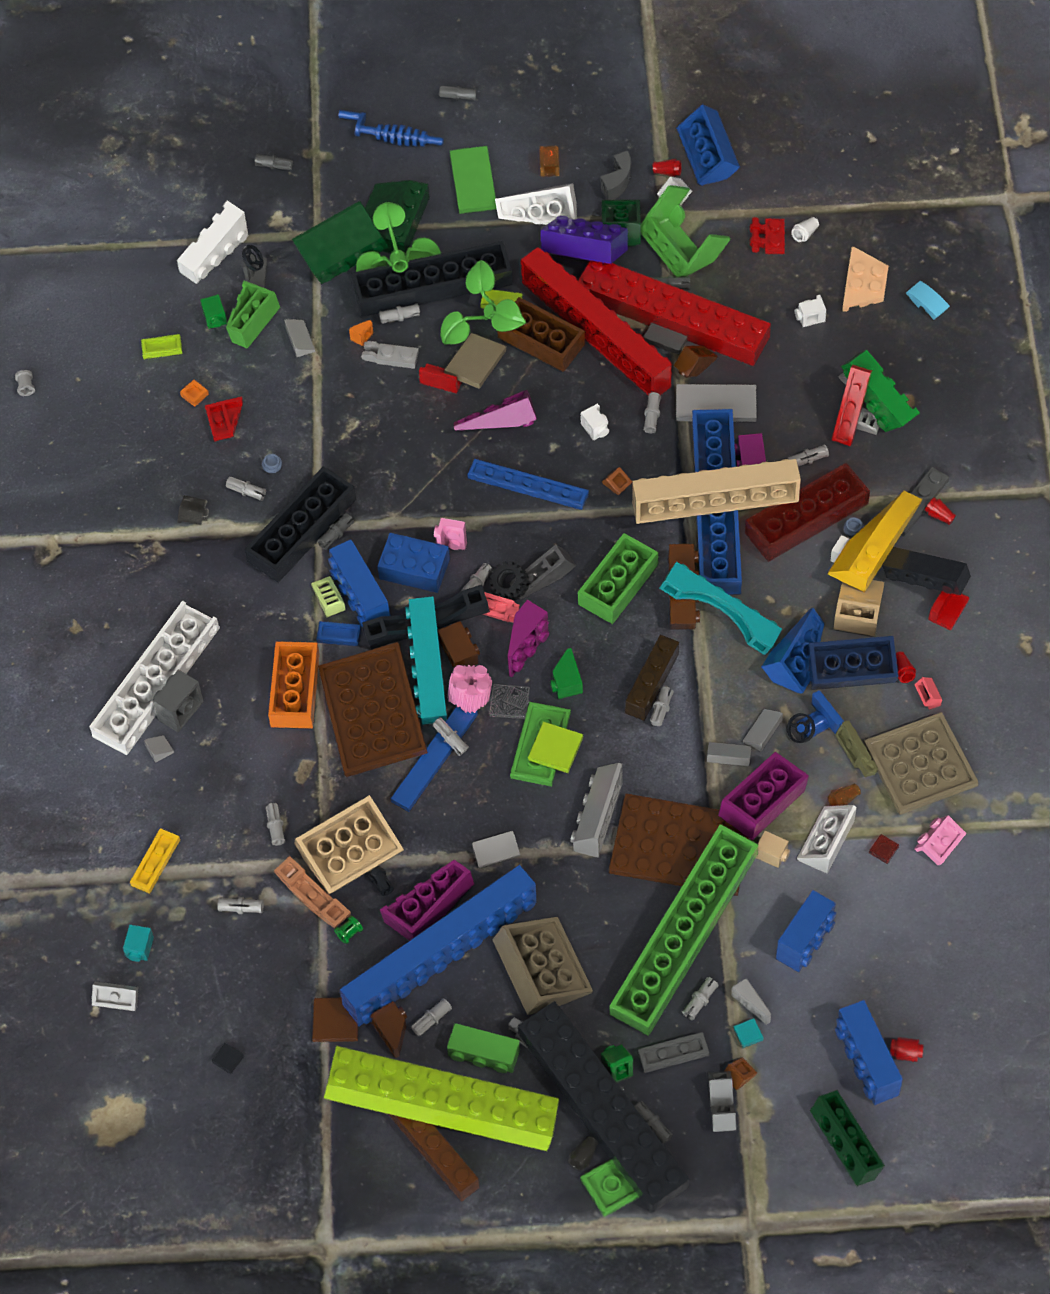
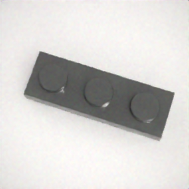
(673, 1052)

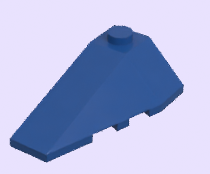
(789, 661)

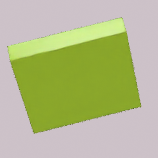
(555, 747)

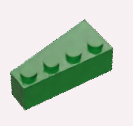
(881, 396)

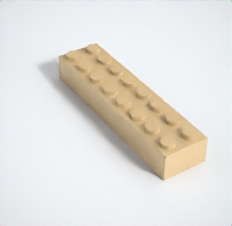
(716, 491)

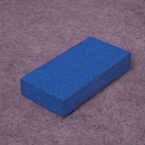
(338, 633)

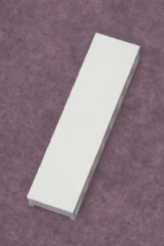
(131, 705)

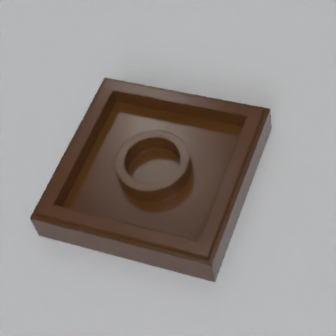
(333, 1021)

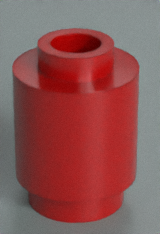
(906, 1049)

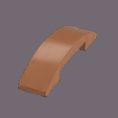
(310, 893)

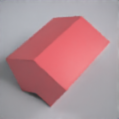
(935, 698)

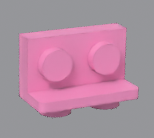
(451, 534)
(940, 839)

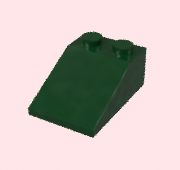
(626, 214)

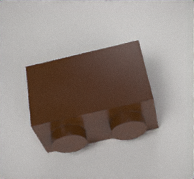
(458, 646)

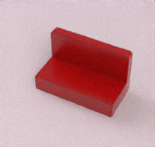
(435, 377)
(947, 609)

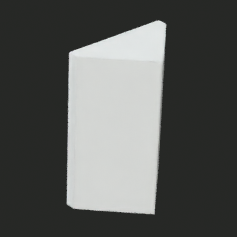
(827, 836)

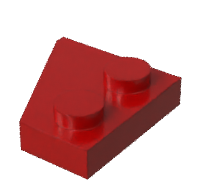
(224, 417)

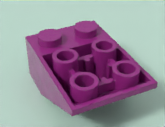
(528, 632)

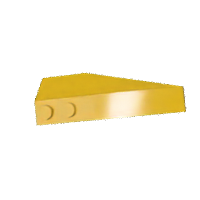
(872, 544)

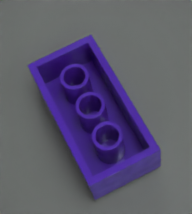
(584, 239)

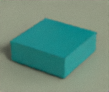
(748, 1033)

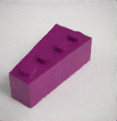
(428, 900)

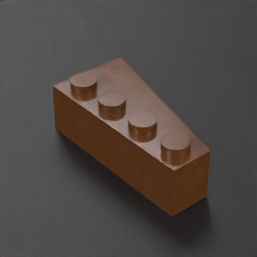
(683, 611)

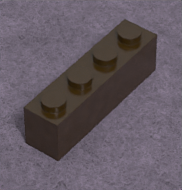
(652, 677)

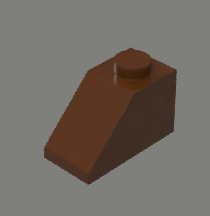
(694, 360)
(391, 1026)

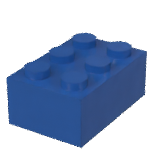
(413, 562)
(806, 931)

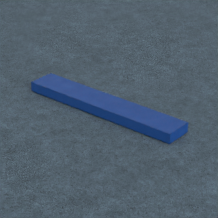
(528, 484)
(430, 763)

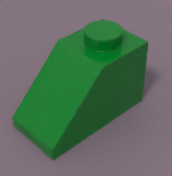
(566, 677)
(617, 1062)

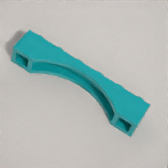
(756, 629)

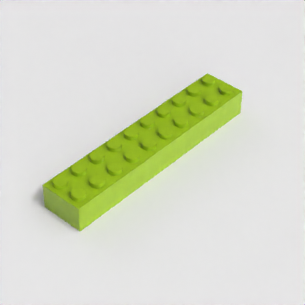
(441, 1098)

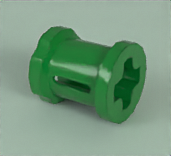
(348, 929)

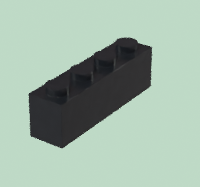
(926, 571)

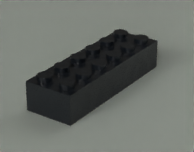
(300, 524)

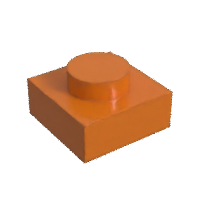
(194, 393)

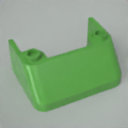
(670, 242)

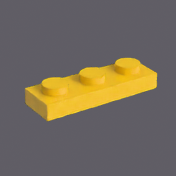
(155, 861)

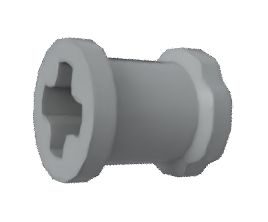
(24, 381)

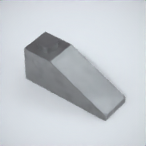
(547, 569)

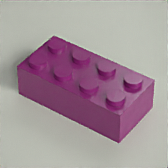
(763, 795)

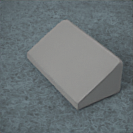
(299, 337)
(763, 729)
(728, 754)
(495, 849)

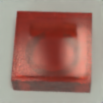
(884, 849)

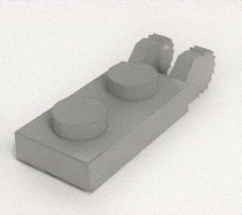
(390, 354)

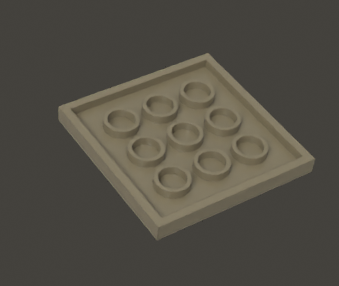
(921, 763)

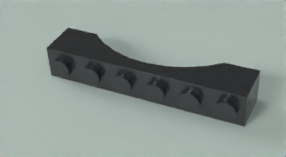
(460, 607)

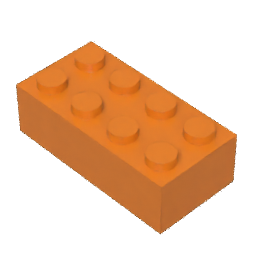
(294, 685)

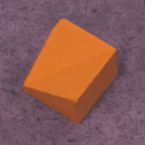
(361, 332)

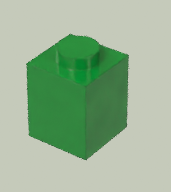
(213, 311)

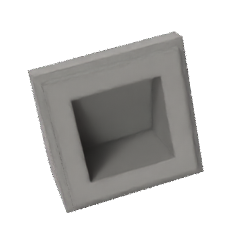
(158, 747)

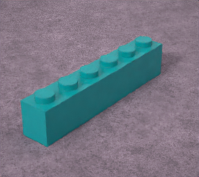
(427, 660)

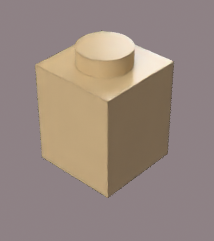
(772, 849)

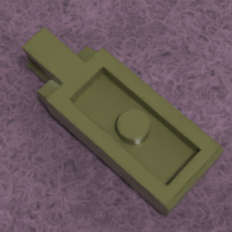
(855, 749)

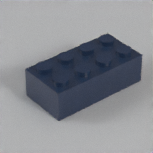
(852, 662)

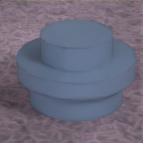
(271, 463)
(853, 526)

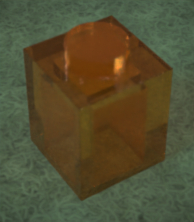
(549, 161)

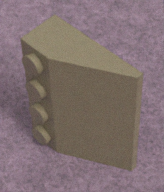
(541, 963)

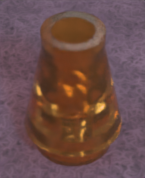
(844, 795)

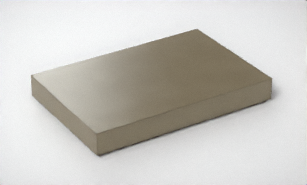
(475, 360)

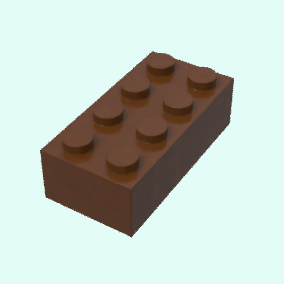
(545, 336)

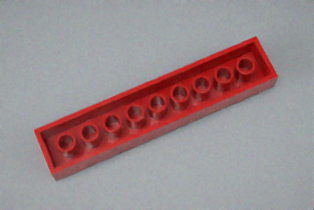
(677, 310)
(601, 325)

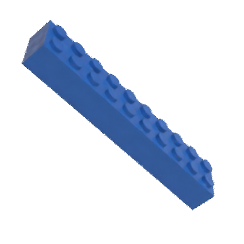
(717, 532)
(439, 945)

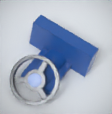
(816, 722)

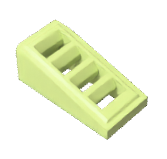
(333, 608)

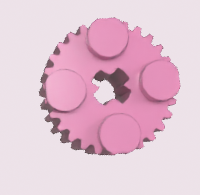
(469, 687)

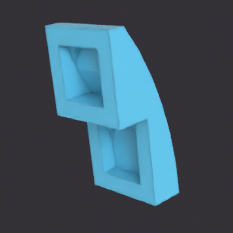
(926, 297)

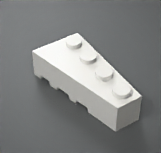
(214, 243)

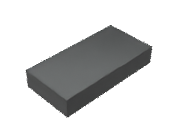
(665, 338)

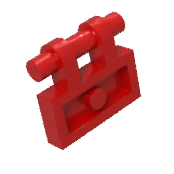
(774, 236)

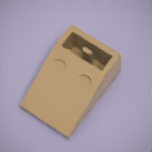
(859, 610)

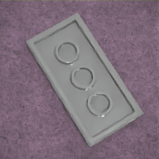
(710, 397)

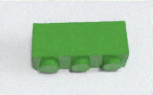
(483, 1048)

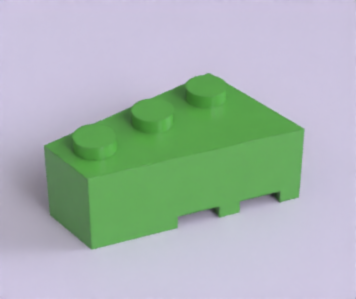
(251, 313)

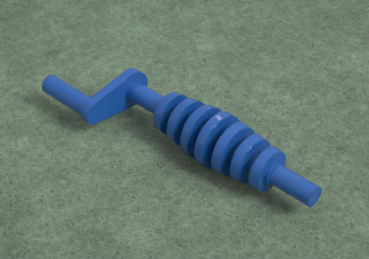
(394, 134)

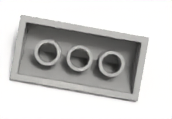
(598, 810)

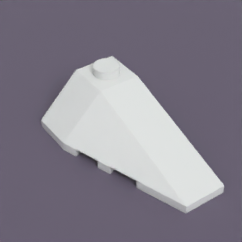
(539, 205)

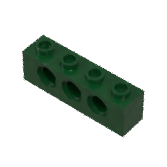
(847, 1138)

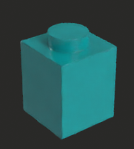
(138, 943)

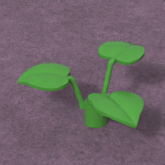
(388, 216)
(504, 316)

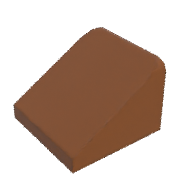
(617, 481)
(740, 1072)

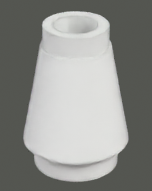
(804, 230)

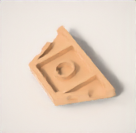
(864, 281)

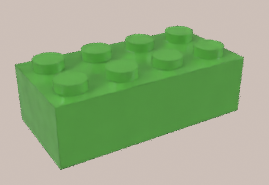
(618, 578)

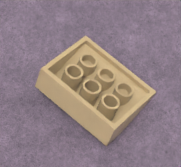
(348, 845)

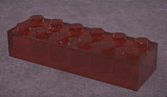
(819, 507)

